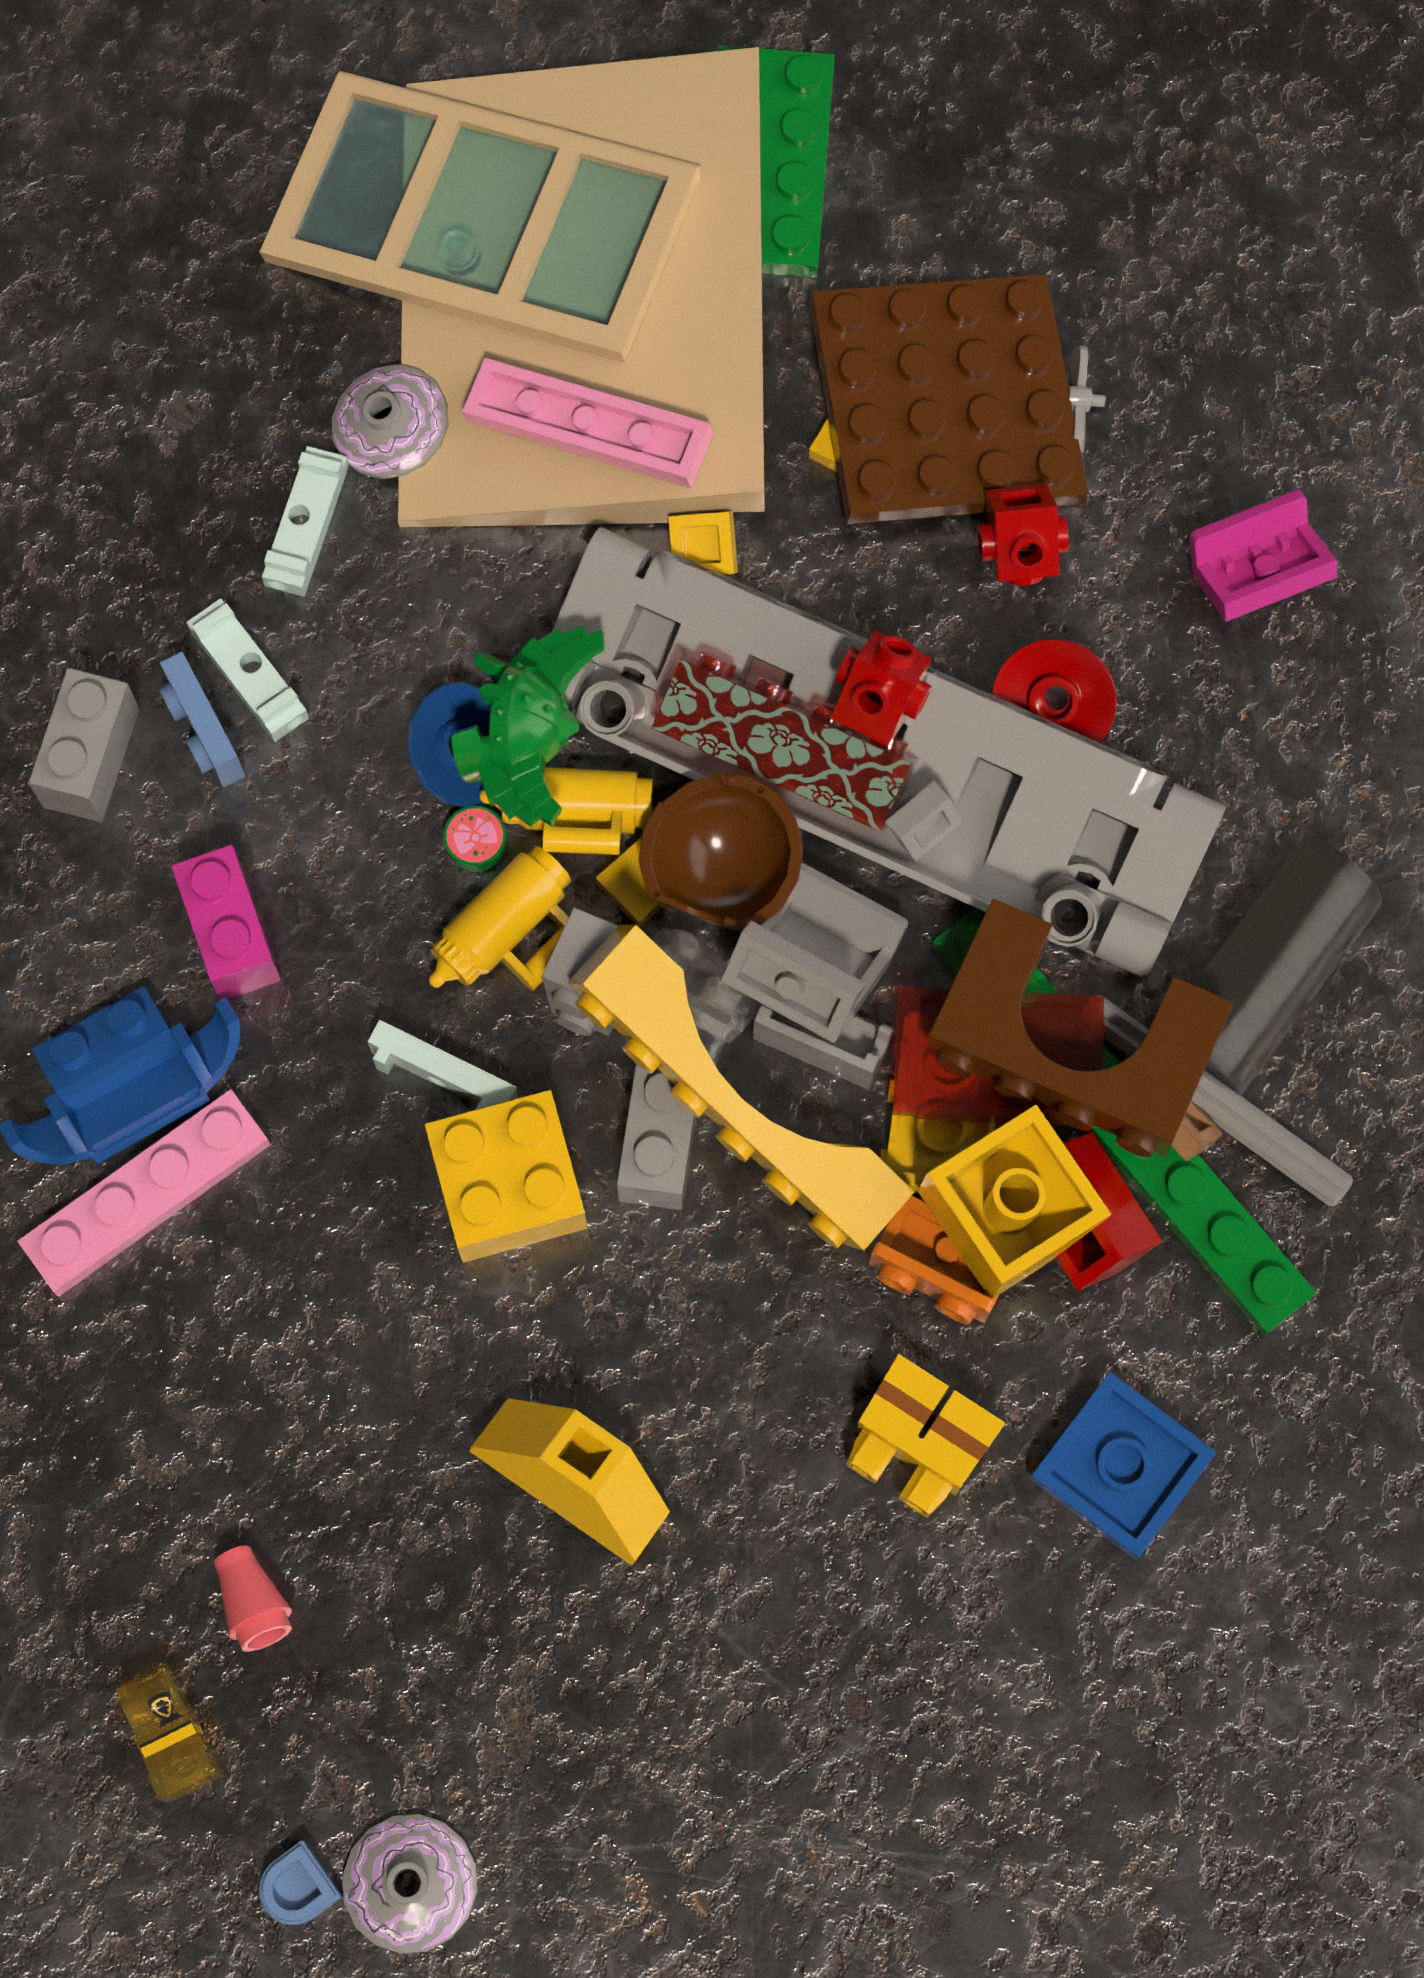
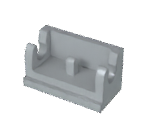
(852, 1057)

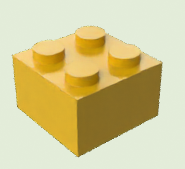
(506, 1176)

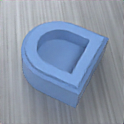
(297, 1887)

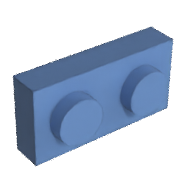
(186, 699)

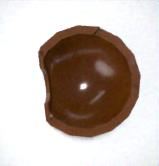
(722, 851)

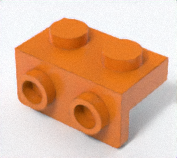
(922, 1257)

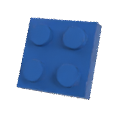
(1123, 1466)

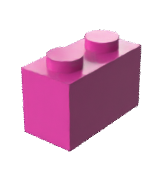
(226, 923)

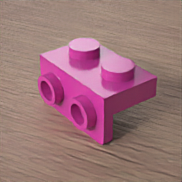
(1260, 556)

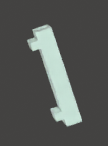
(298, 546)
(262, 691)
(437, 1066)

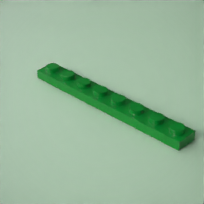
(1185, 1195)

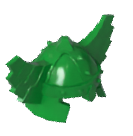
(526, 723)

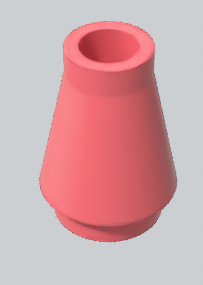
(251, 1602)

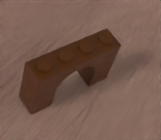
(1135, 1100)

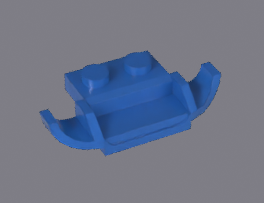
(122, 1079)

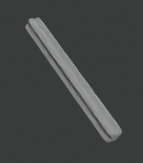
(1242, 1119)

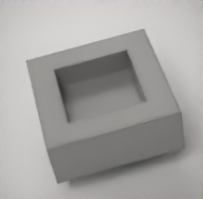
(923, 820)

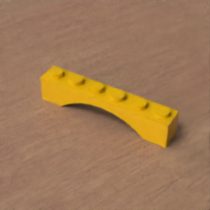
(646, 1001)

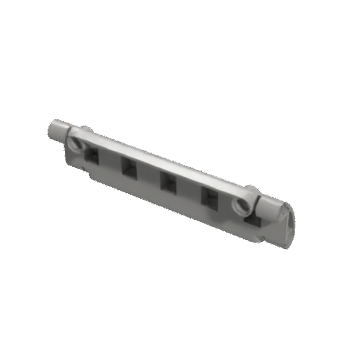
(1028, 790)

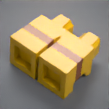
(893, 1429)

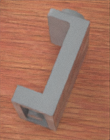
(817, 954)

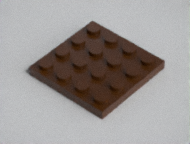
(945, 395)

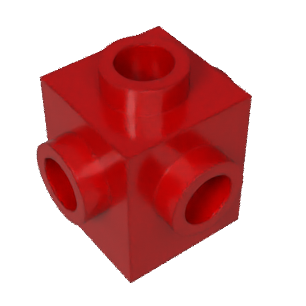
(1022, 534)
(882, 687)

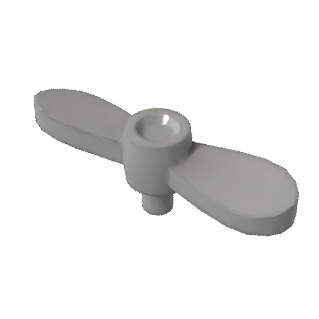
(1079, 394)

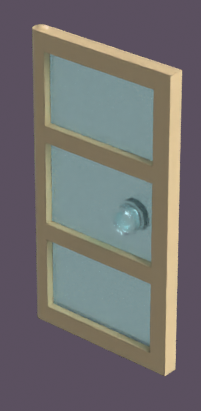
(482, 215)

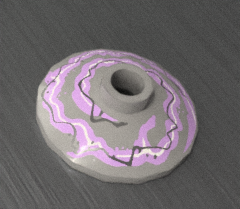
(403, 438)
(445, 1889)

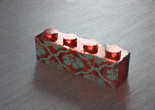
(784, 741)

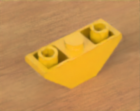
(575, 1472)

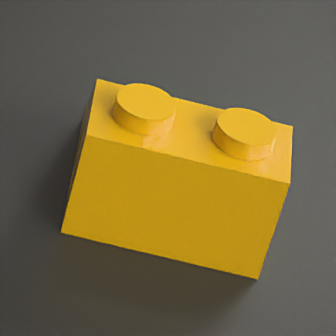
(1012, 1201)

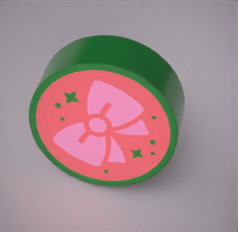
(475, 838)

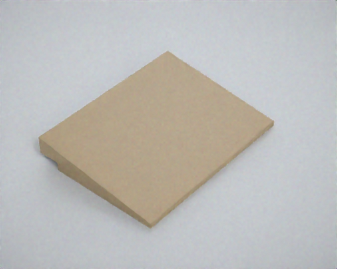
(696, 341)

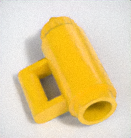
(594, 809)
(500, 919)

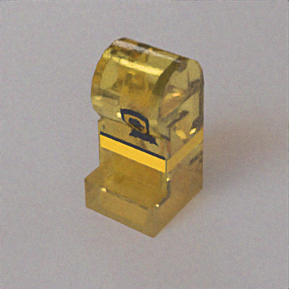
(168, 1734)

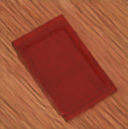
(1059, 1025)

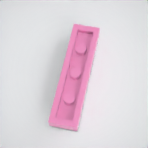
(588, 422)
(144, 1193)

